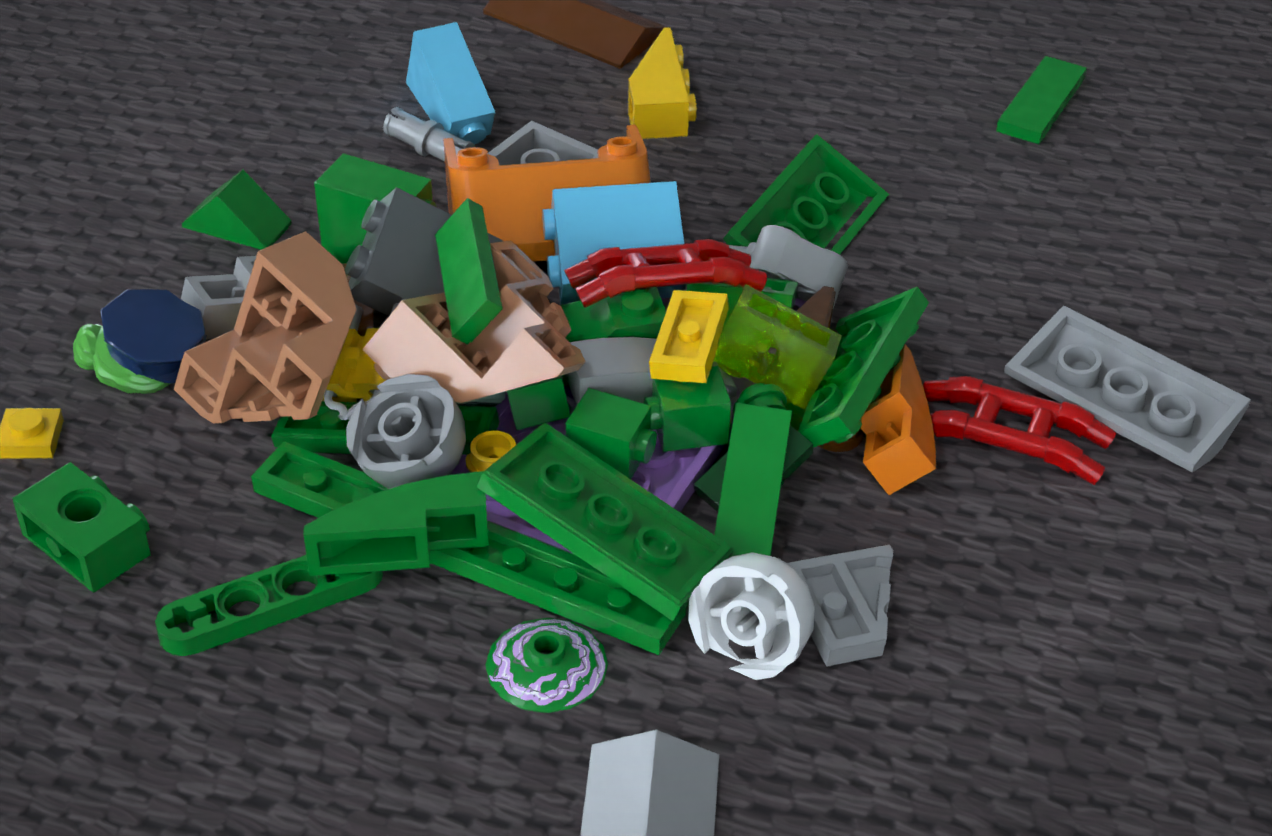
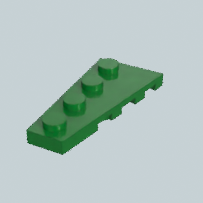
(863, 359)

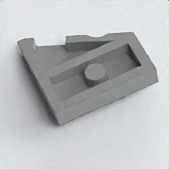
(849, 602)

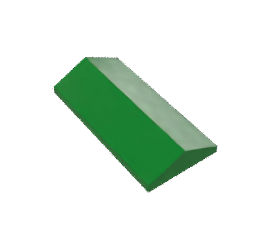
(812, 199)

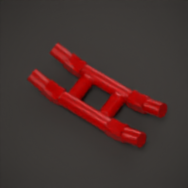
(660, 266)
(1034, 441)

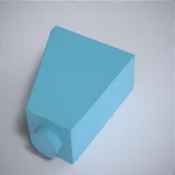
(449, 83)

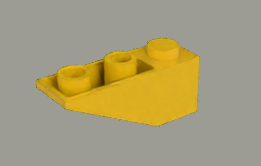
(660, 91)

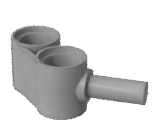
(792, 258)

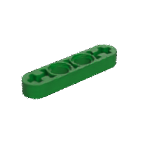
(263, 588)

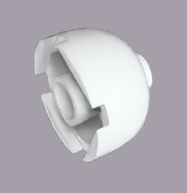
(753, 604)

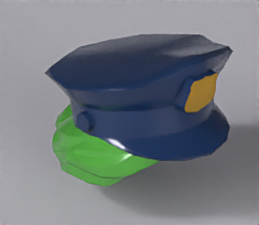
(140, 340)

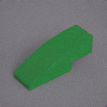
(399, 526)

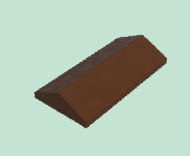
(581, 25)

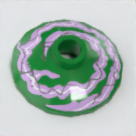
(546, 680)

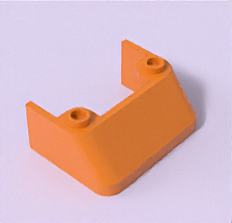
(518, 192)

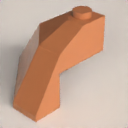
(281, 342)
(514, 349)

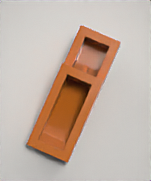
(899, 429)

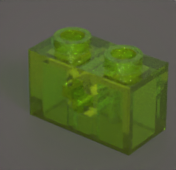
(801, 343)

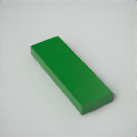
(1041, 100)
(468, 272)
(753, 478)

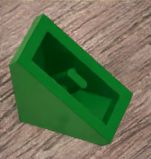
(240, 214)

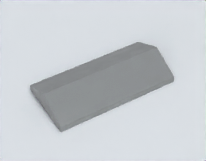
(1130, 388)
(650, 787)

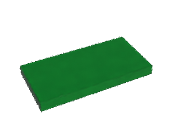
(605, 519)

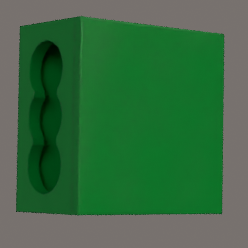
(346, 193)

